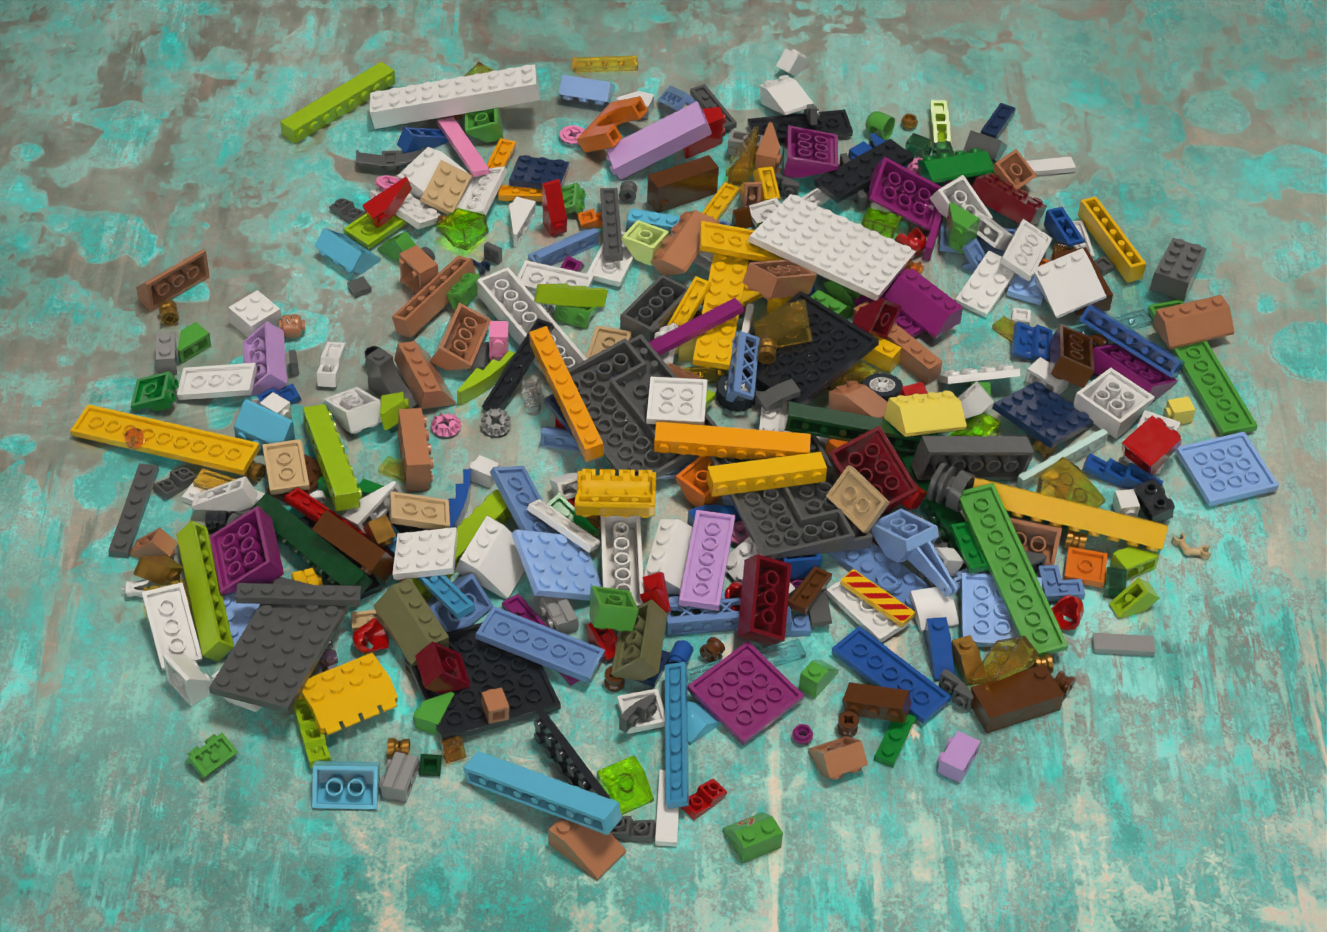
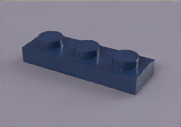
(998, 120)

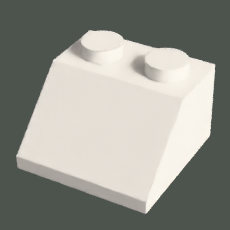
(186, 678)

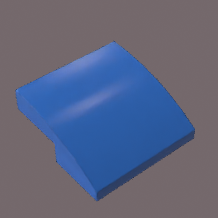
(1031, 342)

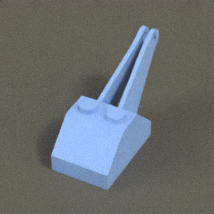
(911, 538)

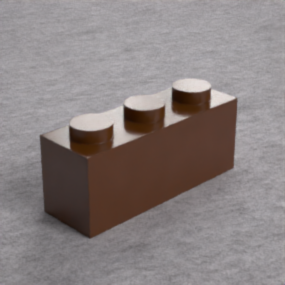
(877, 702)

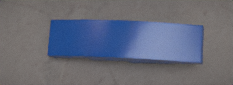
(1116, 473)
(459, 505)

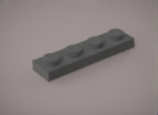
(708, 100)

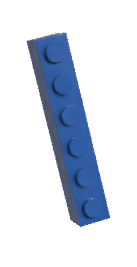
(1132, 341)

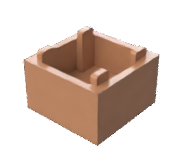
(416, 268)

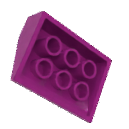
(809, 152)
(903, 193)
(1132, 368)
(246, 551)

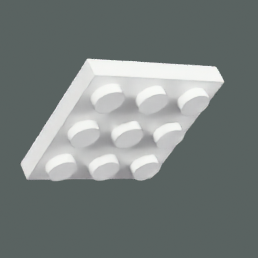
(677, 400)
(425, 553)

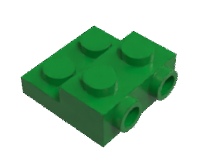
(155, 392)

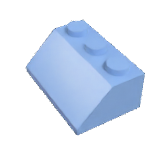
(586, 90)

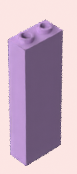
(658, 140)

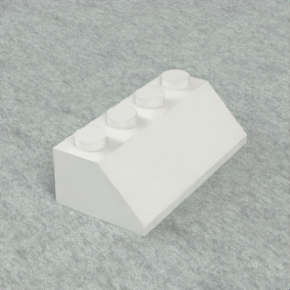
(670, 553)

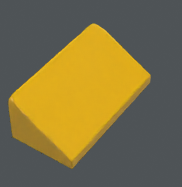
(769, 184)

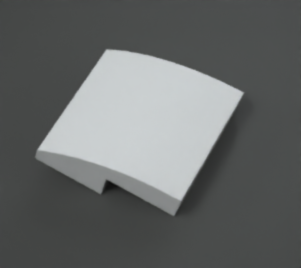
(933, 604)

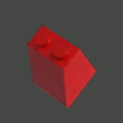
(715, 120)
(1151, 444)

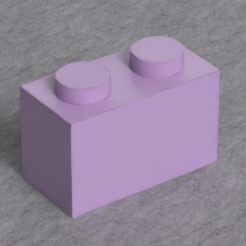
(958, 756)

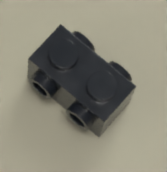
(1154, 501)

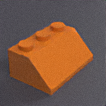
(694, 483)

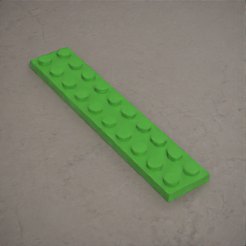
(1212, 384)
(1011, 569)

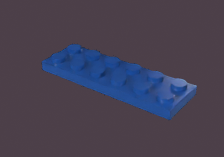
(886, 669)

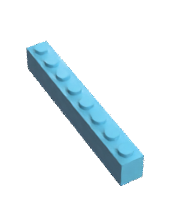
(543, 792)

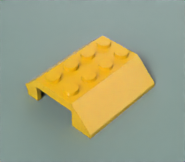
(616, 495)
(347, 691)

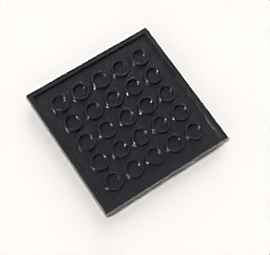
(816, 363)
(488, 668)

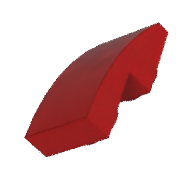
(704, 799)

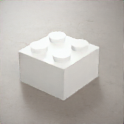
(253, 312)

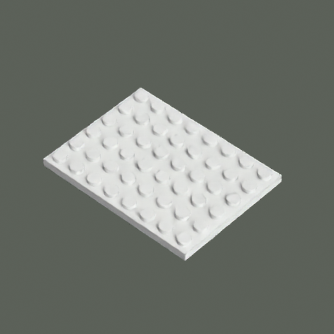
(832, 246)

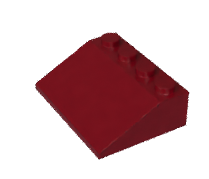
(878, 463)

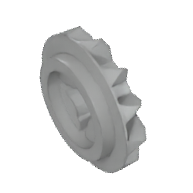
(496, 429)

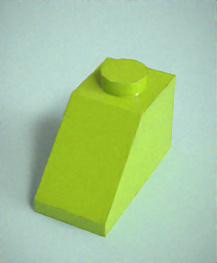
(390, 408)
(1134, 561)
(1134, 599)

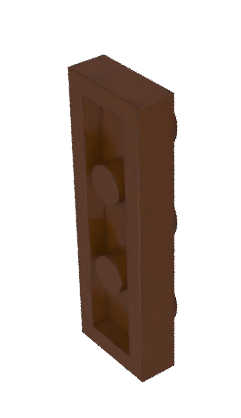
(809, 590)

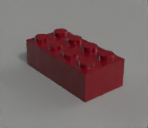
(1008, 200)
(764, 600)

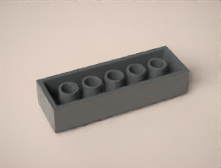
(980, 455)

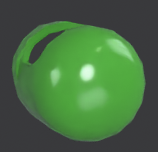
(882, 122)

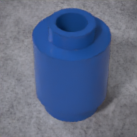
(680, 652)

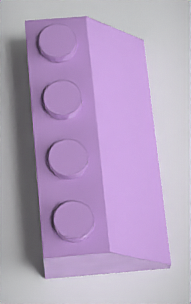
(267, 351)

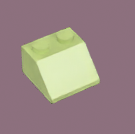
(644, 241)

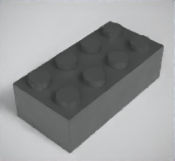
(1178, 268)
(653, 308)

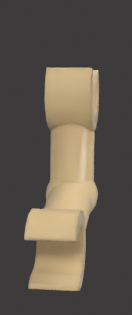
(1202, 552)

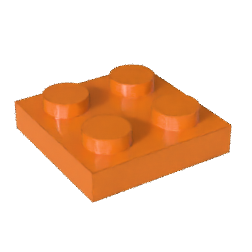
(1086, 565)

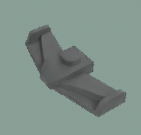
(388, 160)

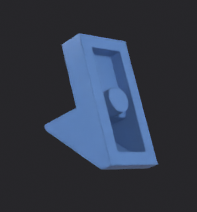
(974, 254)
(797, 625)

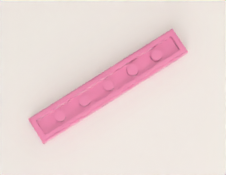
(463, 147)

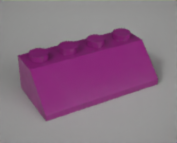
(924, 303)

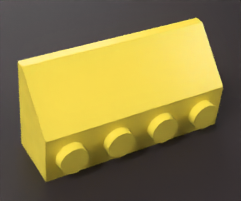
(925, 413)

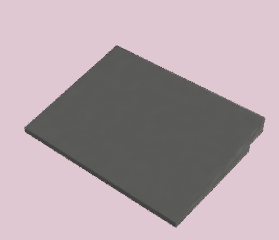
(621, 404)
(797, 517)

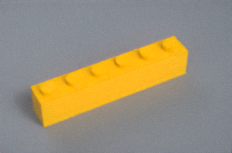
(1111, 239)
(766, 474)

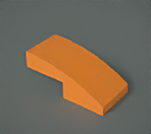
(590, 219)

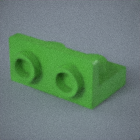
(573, 198)
(463, 290)
(574, 315)
(212, 755)

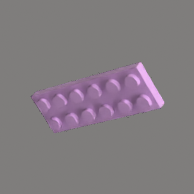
(707, 560)

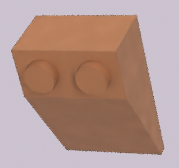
(769, 151)
(857, 399)
(585, 847)

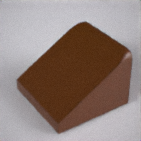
(742, 217)

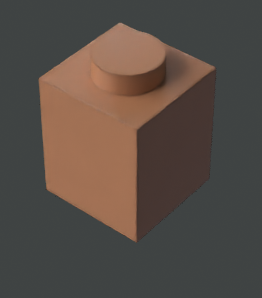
(495, 705)

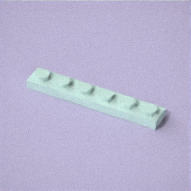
(1074, 453)

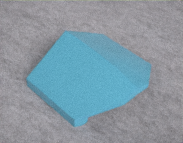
(699, 721)

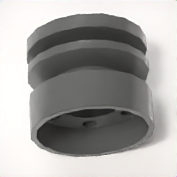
(949, 486)

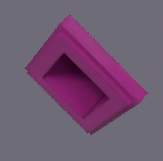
(572, 264)

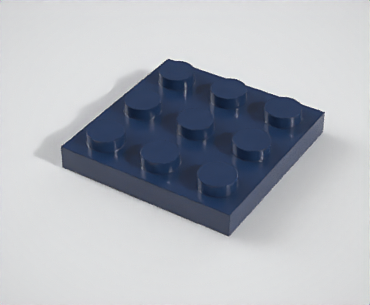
(533, 171)

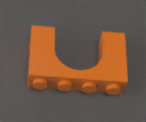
(603, 131)

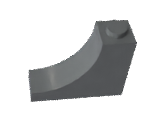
(384, 378)

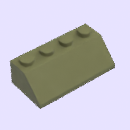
(409, 619)
(640, 650)

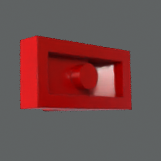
(656, 590)
(603, 639)

